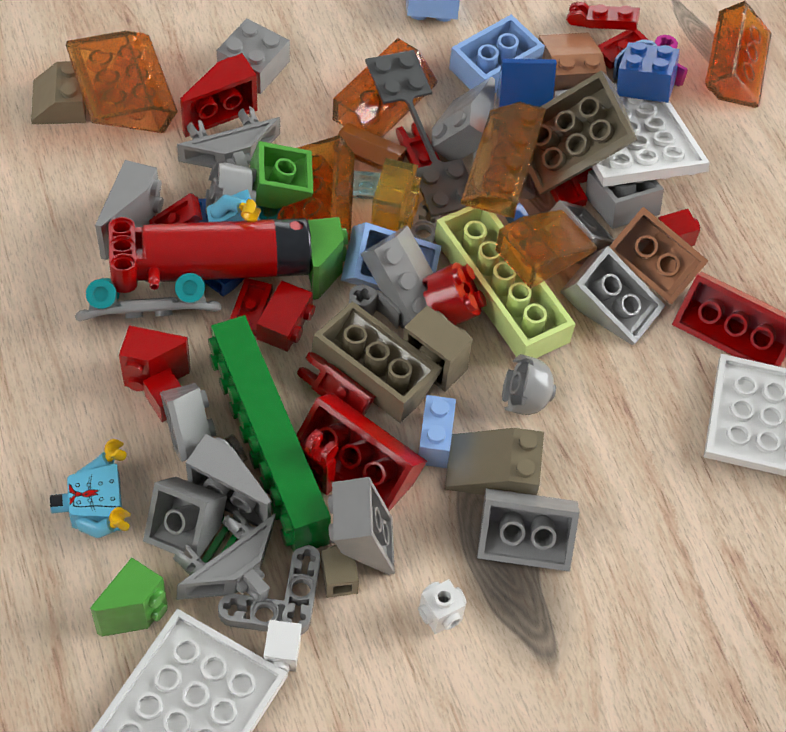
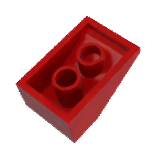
(220, 94)

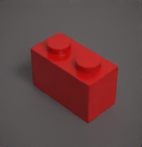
(285, 316)

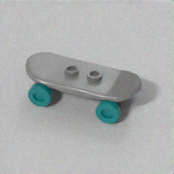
(104, 300)

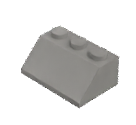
(399, 272)
(528, 529)

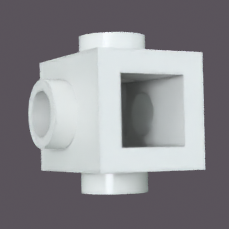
(442, 606)

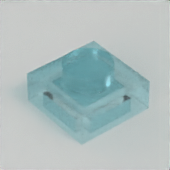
(365, 184)

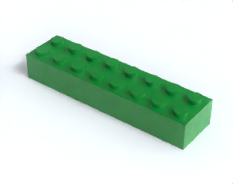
(269, 434)

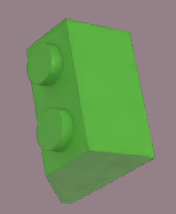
(282, 175)
(328, 253)
(130, 601)

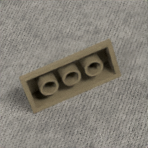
(377, 360)

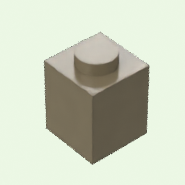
(338, 573)

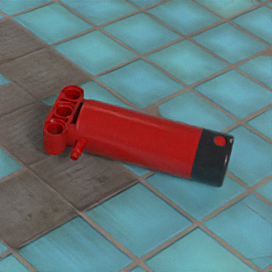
(207, 249)

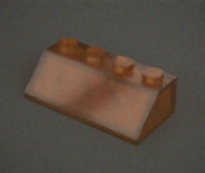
(738, 56)
(361, 103)
(504, 158)

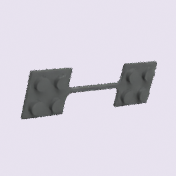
(402, 79)

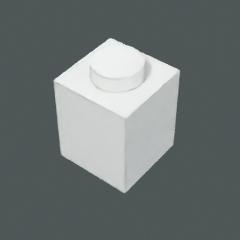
(283, 644)

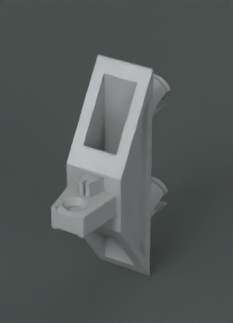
(230, 146)
(233, 569)

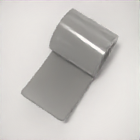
(373, 300)

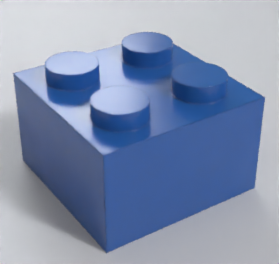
(648, 72)

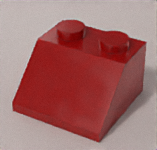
(151, 352)

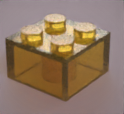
(396, 195)

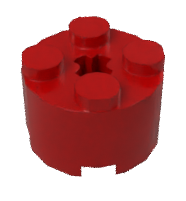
(454, 293)

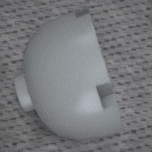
(528, 386)

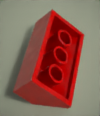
(733, 321)
(363, 448)

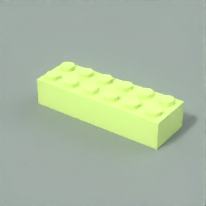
(526, 318)

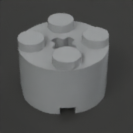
(229, 180)

